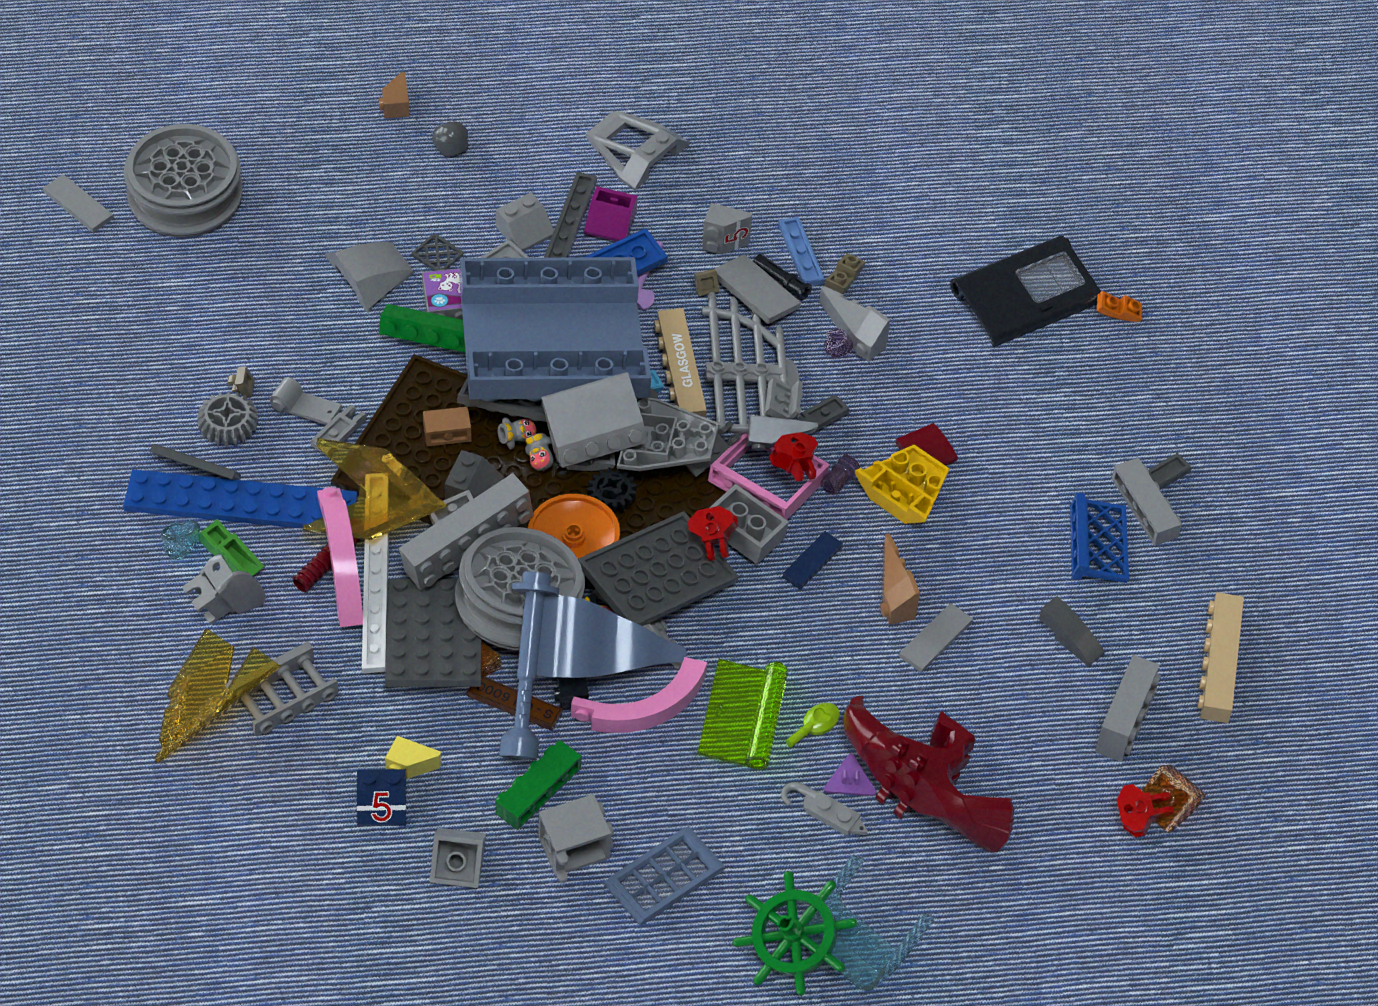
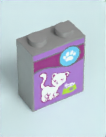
(442, 292)

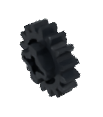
(612, 488)

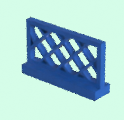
(1082, 537)

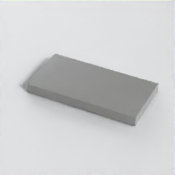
(756, 289)

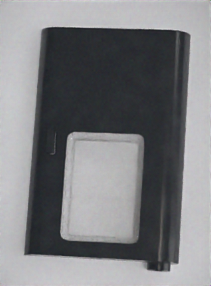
(1028, 290)

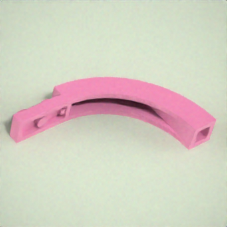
(342, 556)

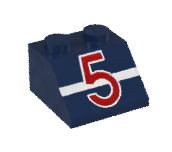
(381, 797)

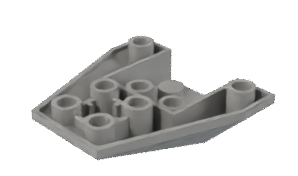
(672, 436)

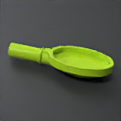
(817, 721)

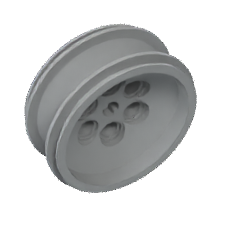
(183, 180)
(497, 562)

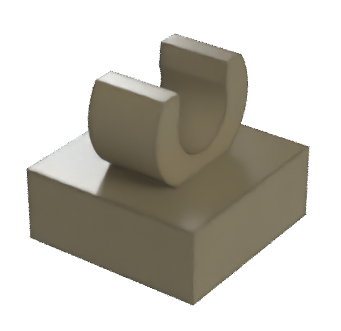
(706, 282)
(242, 381)

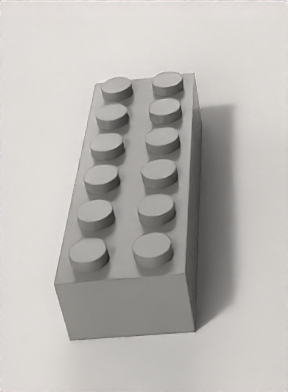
(443, 544)

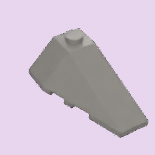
(864, 325)

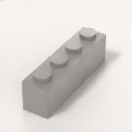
(1146, 501)

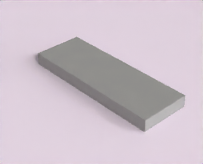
(78, 203)
(935, 637)

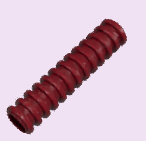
(315, 569)

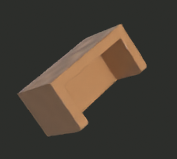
(447, 426)

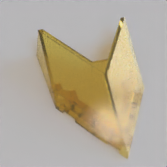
(387, 492)
(200, 689)

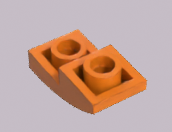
(1123, 309)

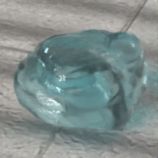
(180, 538)

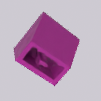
(611, 214)

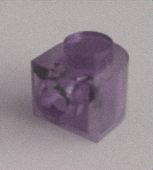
(838, 343)

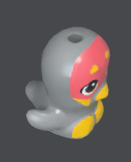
(515, 431)
(539, 453)

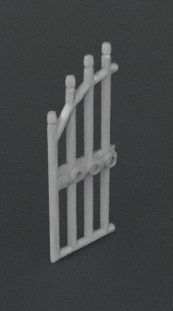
(740, 371)

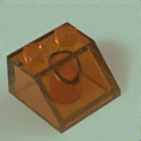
(1184, 795)

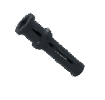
(788, 280)

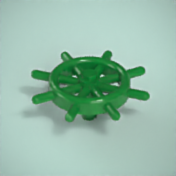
(794, 932)

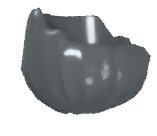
(450, 138)

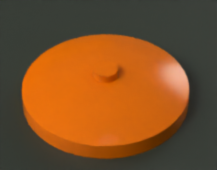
(578, 522)

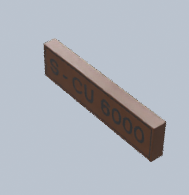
(505, 699)

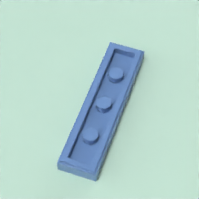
(801, 251)

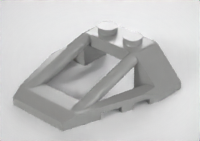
(637, 168)

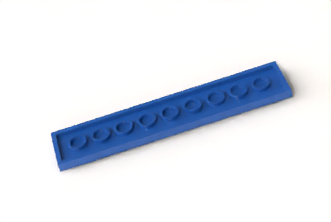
(225, 499)

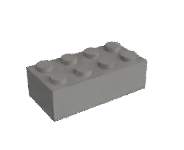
(1128, 709)

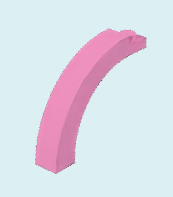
(646, 712)

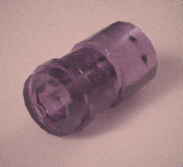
(840, 474)

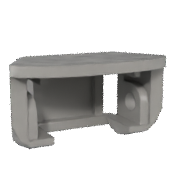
(224, 590)

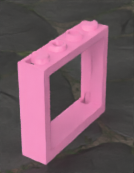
(725, 478)

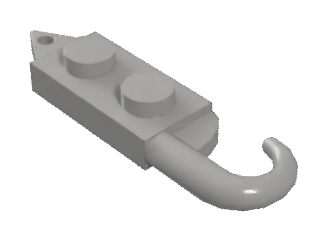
(827, 809)

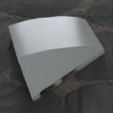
(371, 270)

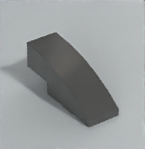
(1071, 631)

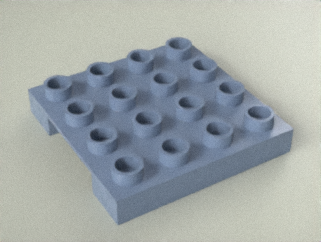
(550, 325)

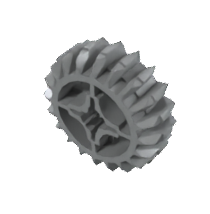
(216, 424)

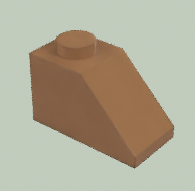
(395, 98)

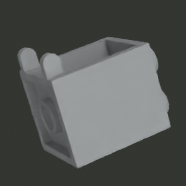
(575, 835)

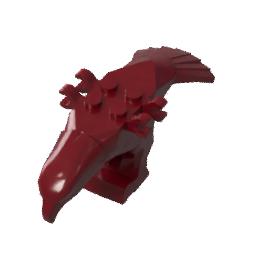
(927, 775)

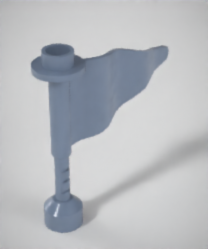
(572, 641)

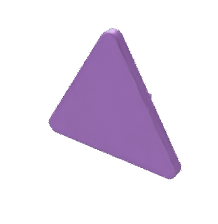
(850, 779)

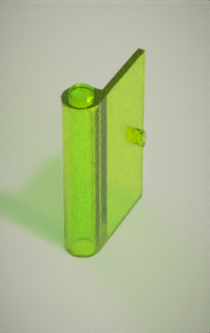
(749, 713)

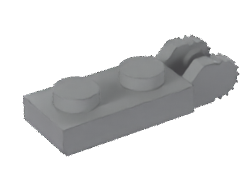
(341, 426)

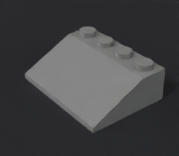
(594, 420)

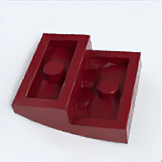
(931, 441)

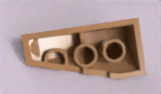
(899, 587)

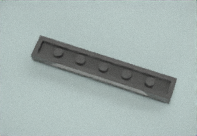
(571, 216)

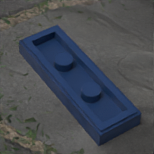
(812, 560)

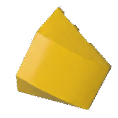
(904, 483)

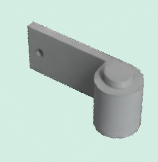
(291, 399)

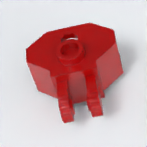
(795, 456)
(714, 531)
(1142, 809)

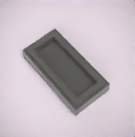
(1169, 470)

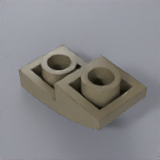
(845, 274)

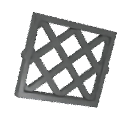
(418, 256)

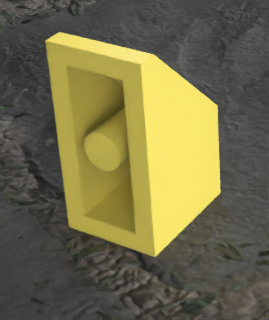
(413, 757)

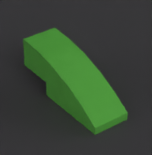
(237, 554)

